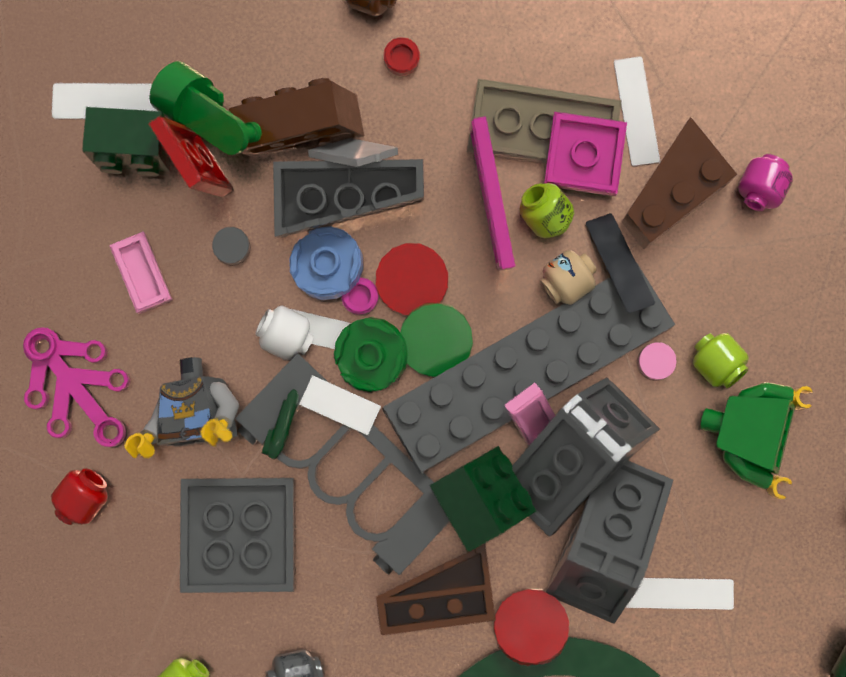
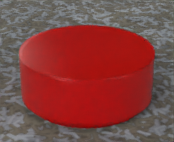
(401, 56)

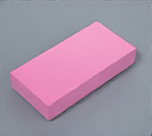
(140, 272)
(530, 412)

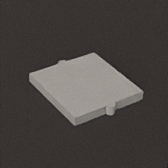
(353, 152)

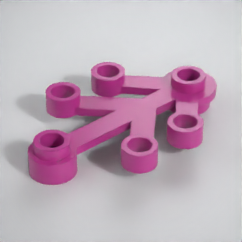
(71, 382)

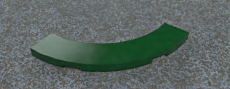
(578, 659)

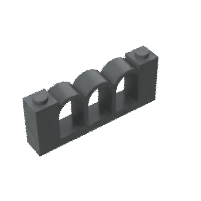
(414, 529)

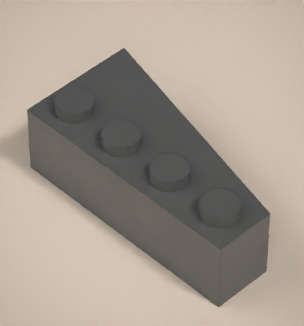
(330, 192)

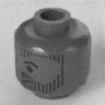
(295, 664)

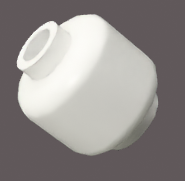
(284, 333)

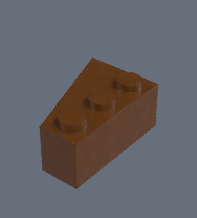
(301, 116)
(678, 186)

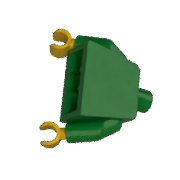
(756, 431)

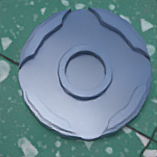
(326, 263)

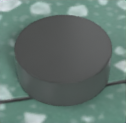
(231, 245)

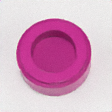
(361, 298)

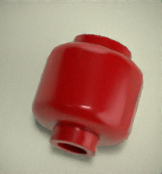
(79, 497)

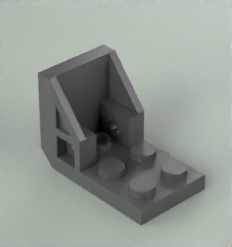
(580, 451)
(612, 542)

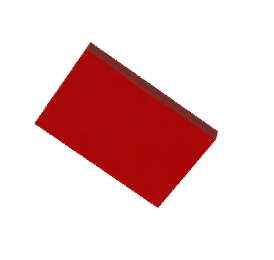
(191, 157)

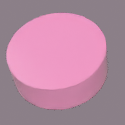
(657, 361)

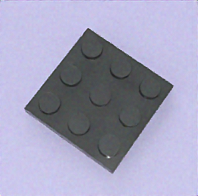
(237, 535)

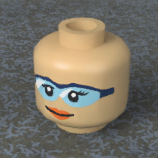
(568, 277)

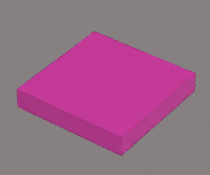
(585, 153)

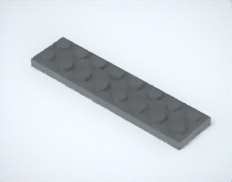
(549, 351)

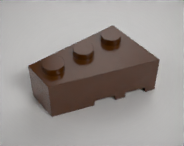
(440, 598)

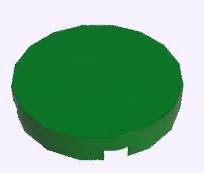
(436, 338)
(371, 354)

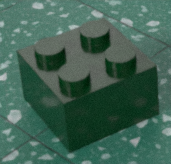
(123, 140)
(483, 498)

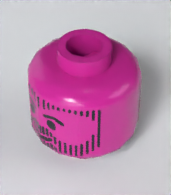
(765, 182)

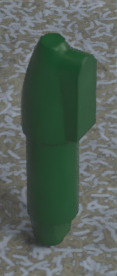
(279, 434)

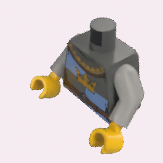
(188, 413)

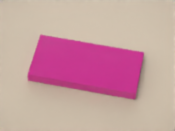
(491, 194)

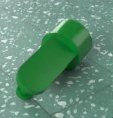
(194, 102)

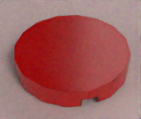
(411, 277)
(531, 627)

